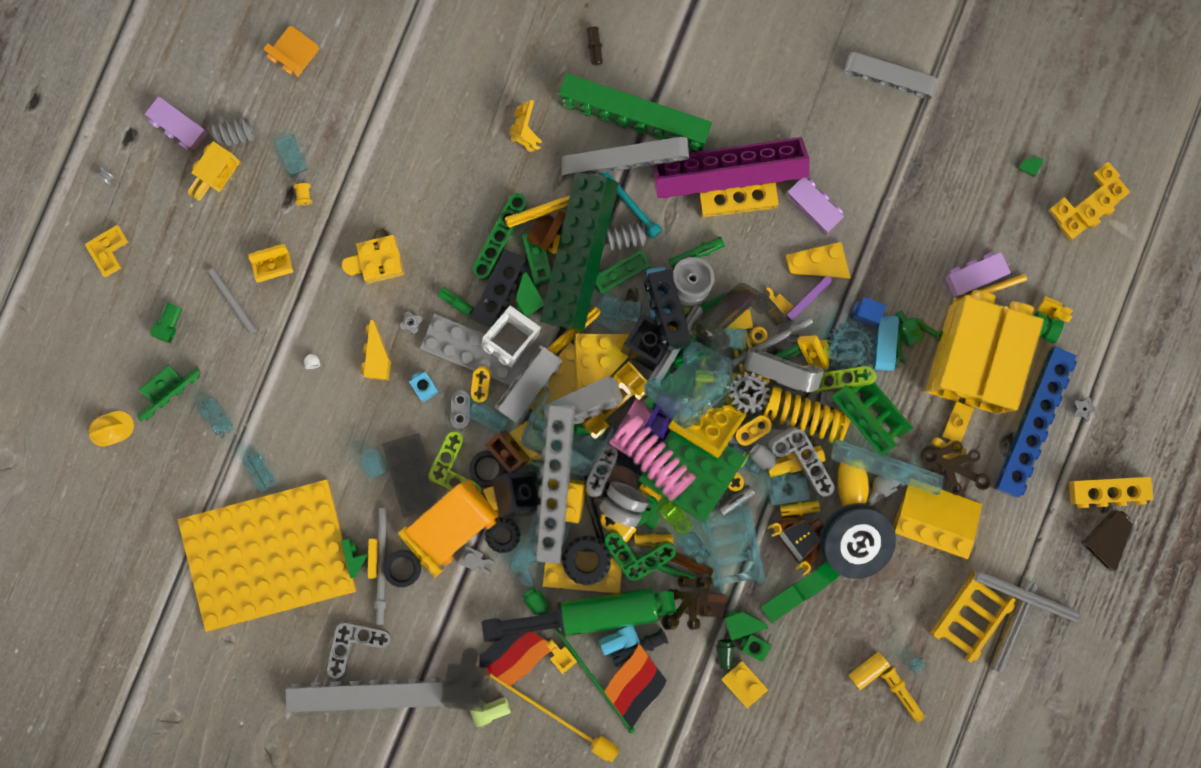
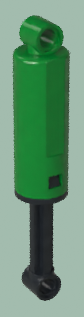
(589, 615)

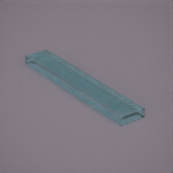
(887, 467)

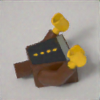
(799, 539)

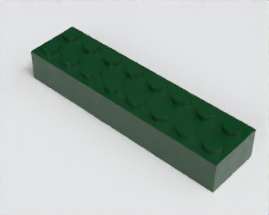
(579, 252)

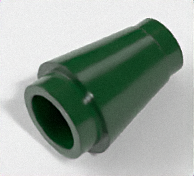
(725, 652)

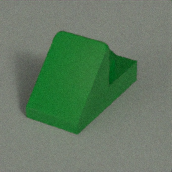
(353, 563)

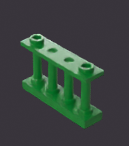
(866, 422)

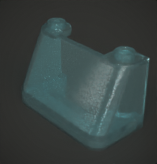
(693, 386)

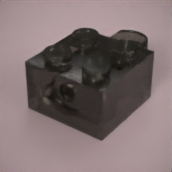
(466, 683)

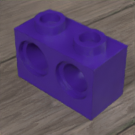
(659, 423)

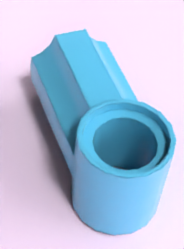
(623, 638)

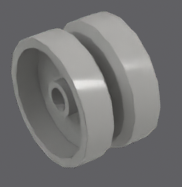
(693, 280)
(624, 504)

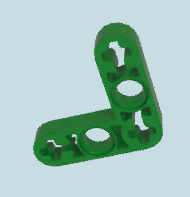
(632, 561)

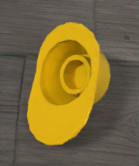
(111, 428)

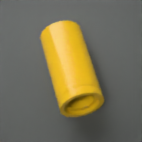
(869, 670)

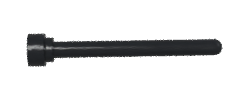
(593, 513)

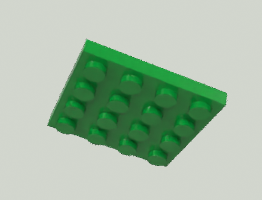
(711, 474)

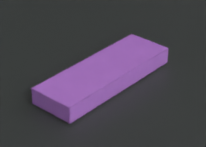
(809, 298)

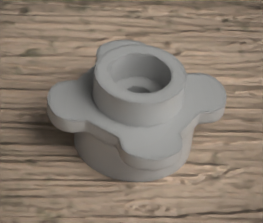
(411, 327)

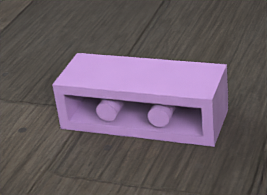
(176, 124)
(814, 205)
(977, 274)

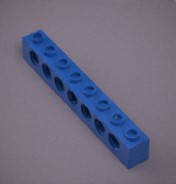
(1026, 428)

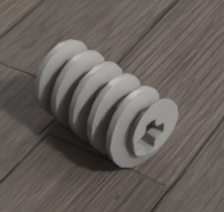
(233, 133)
(626, 236)

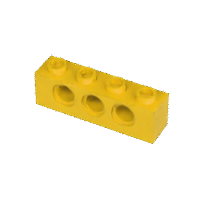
(710, 208)
(1141, 491)

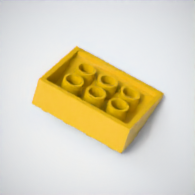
(938, 520)

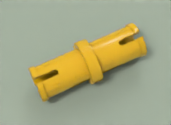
(800, 508)
(651, 539)

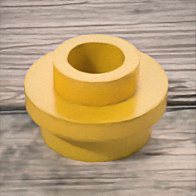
(762, 331)

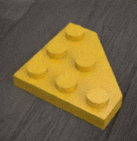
(597, 356)
(713, 429)

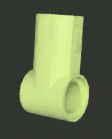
(491, 711)

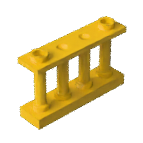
(953, 614)

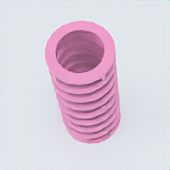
(669, 490)

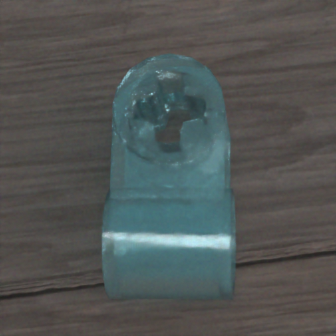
(738, 338)

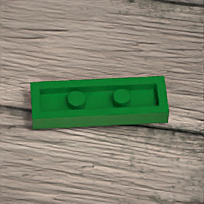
(622, 271)

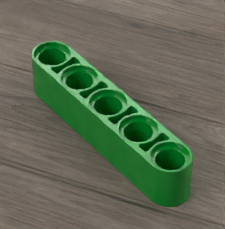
(498, 246)

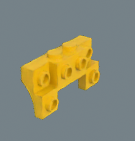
(1099, 203)
(630, 383)

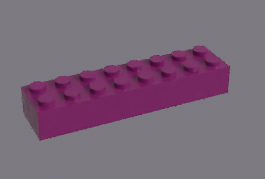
(733, 168)

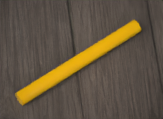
(998, 286)

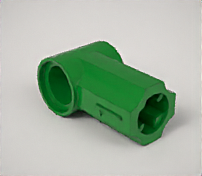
(164, 328)

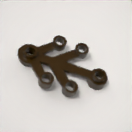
(953, 465)
(671, 621)

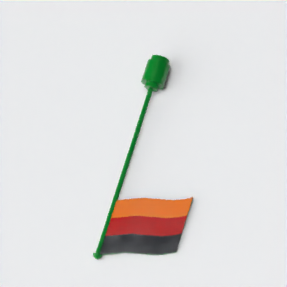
(633, 684)

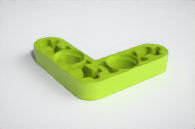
(446, 474)

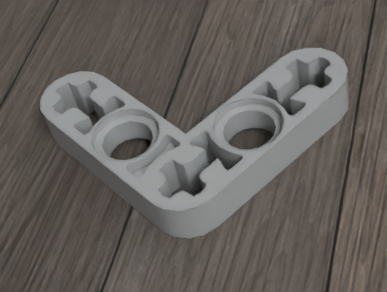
(353, 637)

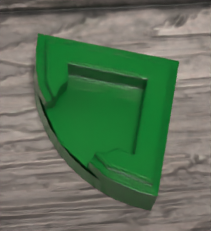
(1031, 166)

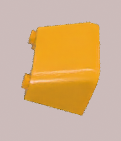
(452, 522)

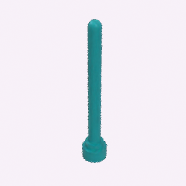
(652, 228)

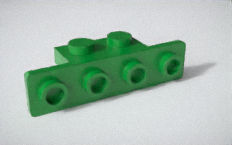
(163, 387)

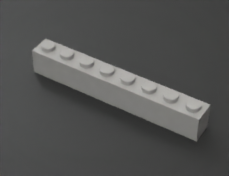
(364, 695)

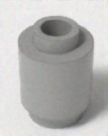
(762, 456)

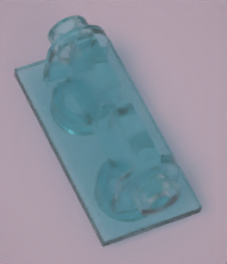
(488, 417)
(219, 424)
(256, 464)

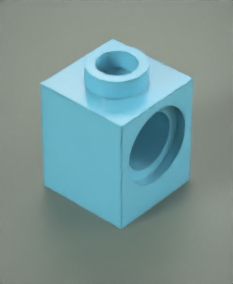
(425, 394)

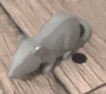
(882, 488)

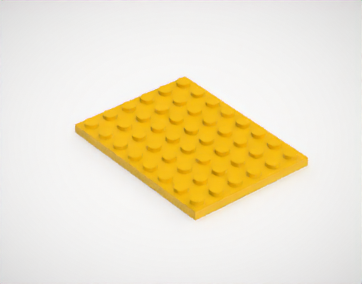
(266, 555)

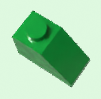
(528, 297)
(742, 624)

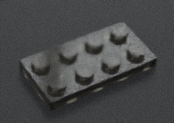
(410, 474)

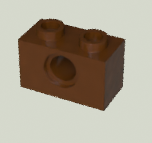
(507, 451)

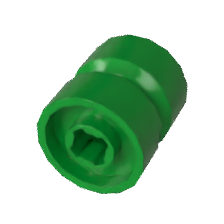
(1050, 328)

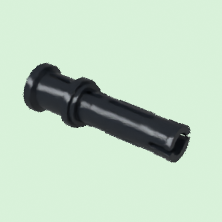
(648, 643)

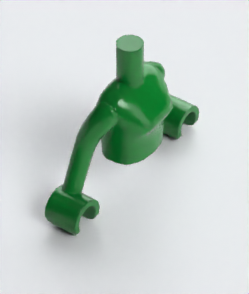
(911, 333)

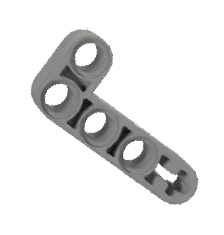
(800, 377)
(806, 463)

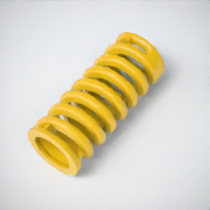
(776, 401)

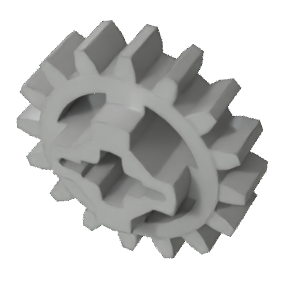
(749, 400)

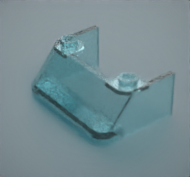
(583, 454)

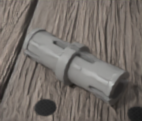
(736, 500)

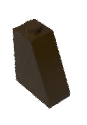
(1109, 539)

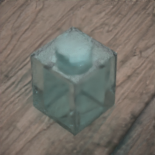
(373, 463)

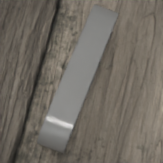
(602, 478)

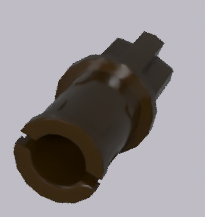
(594, 45)

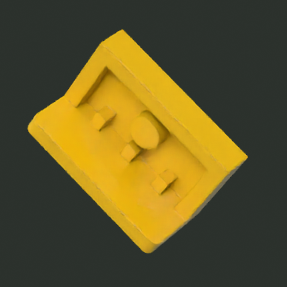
(271, 263)

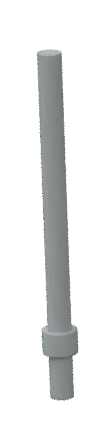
(793, 329)
(380, 604)

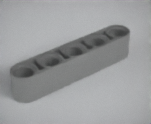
(890, 75)

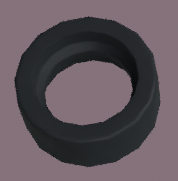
(473, 468)
(402, 583)

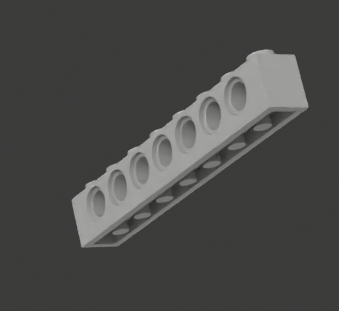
(554, 552)

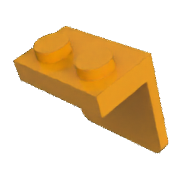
(292, 51)

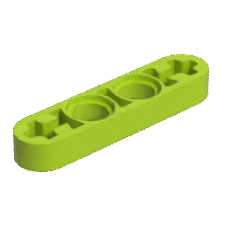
(838, 378)

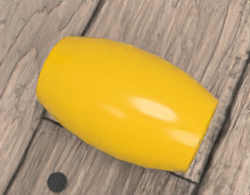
(852, 485)

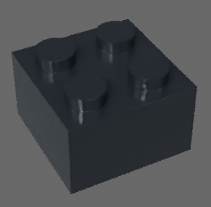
(644, 343)
(516, 494)

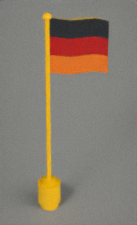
(513, 659)

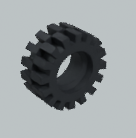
(514, 535)

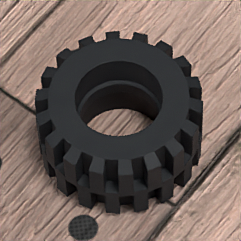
(576, 574)

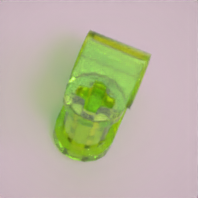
(674, 516)

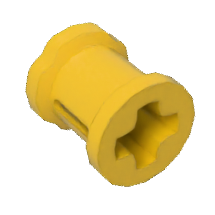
(302, 194)

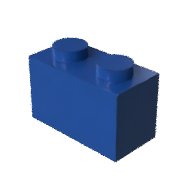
(868, 312)

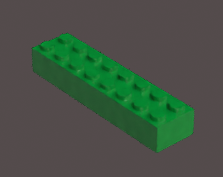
(632, 112)

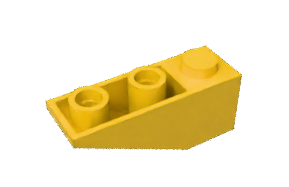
(377, 360)

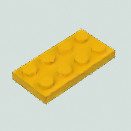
(564, 380)
(585, 561)

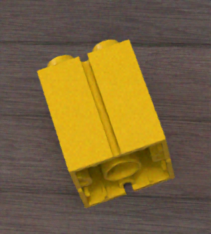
(984, 353)

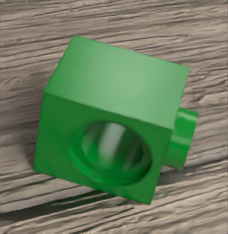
(762, 651)

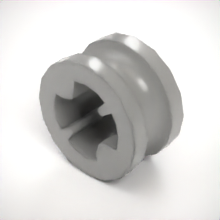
(105, 175)

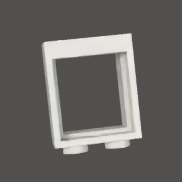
(520, 322)

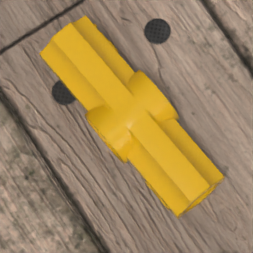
(790, 464)

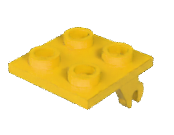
(520, 131)

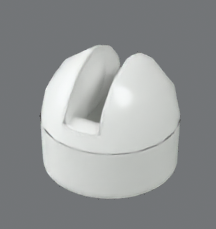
(311, 361)

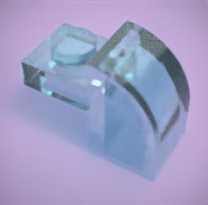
(521, 561)

